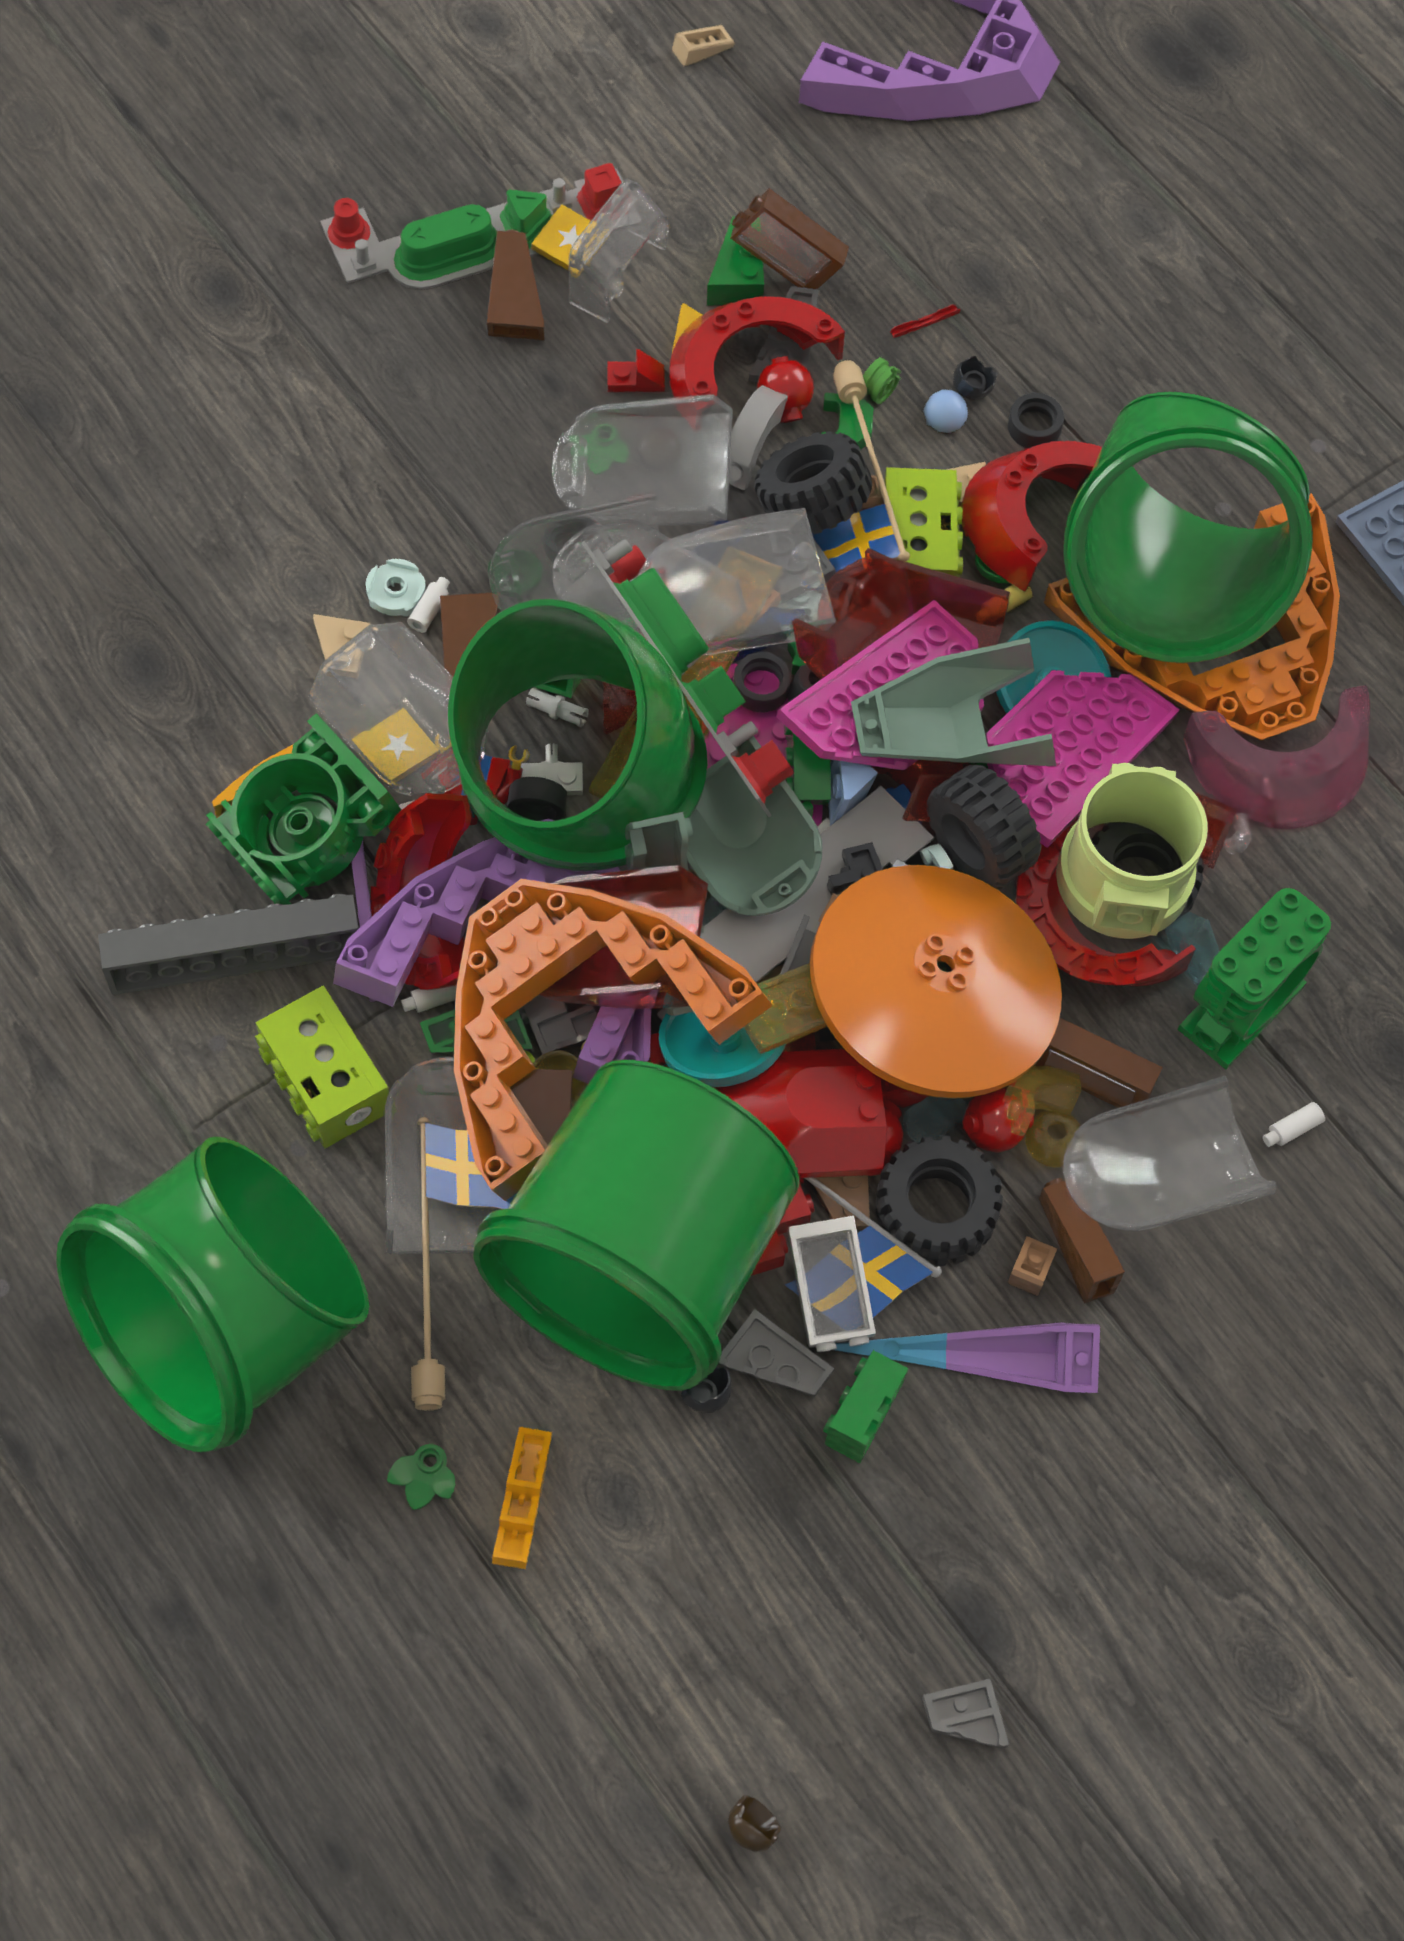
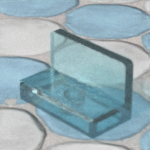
(933, 1117)

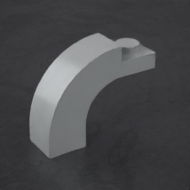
(751, 429)

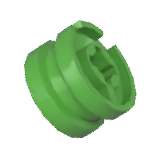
(881, 380)

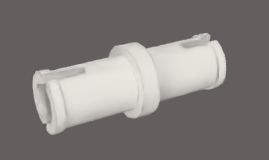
(557, 707)

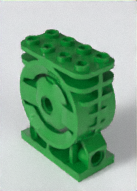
(329, 841)
(1256, 975)

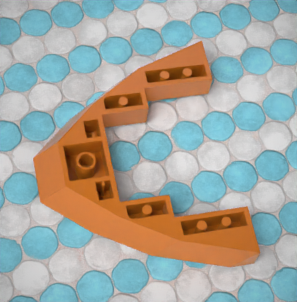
(1259, 692)
(526, 945)

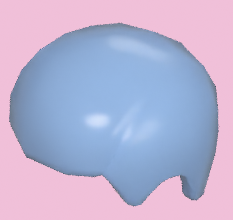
(946, 411)

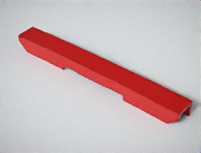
(911, 326)

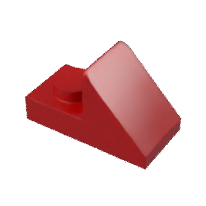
(637, 376)

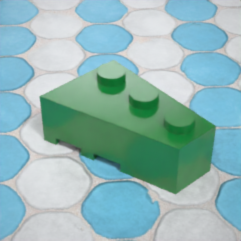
(811, 773)
(441, 1031)
(864, 1405)

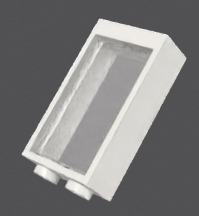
(831, 1283)

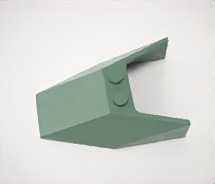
(938, 714)

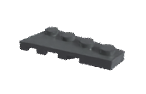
(781, 345)

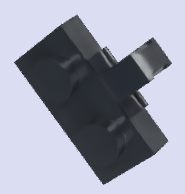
(859, 863)

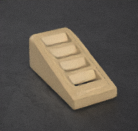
(691, 45)

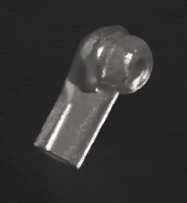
(1241, 838)

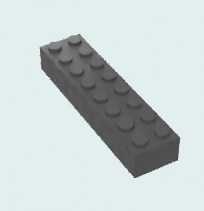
(227, 944)

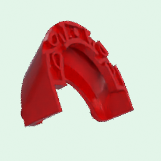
(699, 344)
(996, 509)
(418, 841)
(1074, 954)

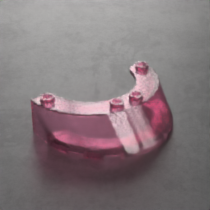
(1283, 787)

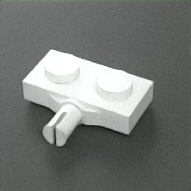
(566, 774)

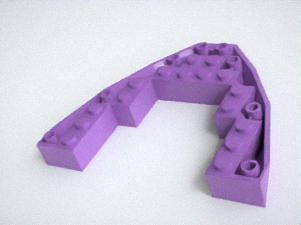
(1002, 70)
(440, 904)

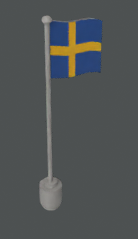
(887, 1262)

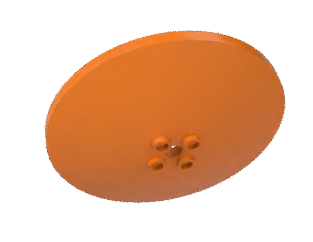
(929, 1026)

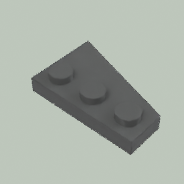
(775, 1356)

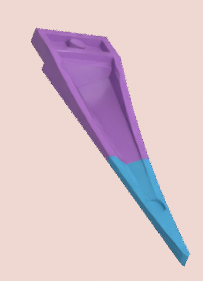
(1037, 1355)

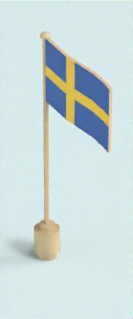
(871, 527)
(452, 1178)

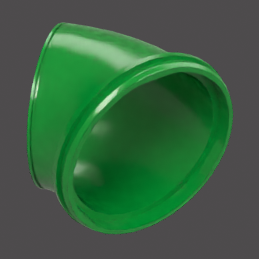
(1170, 578)
(562, 641)
(208, 1292)

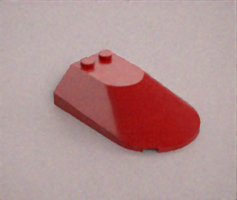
(821, 1111)

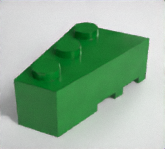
(735, 275)

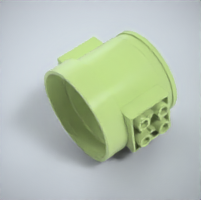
(1120, 901)

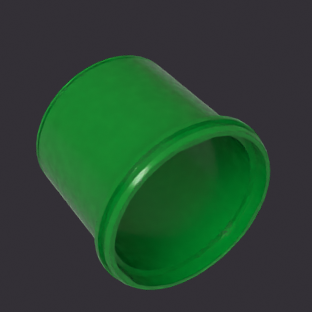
(640, 1224)

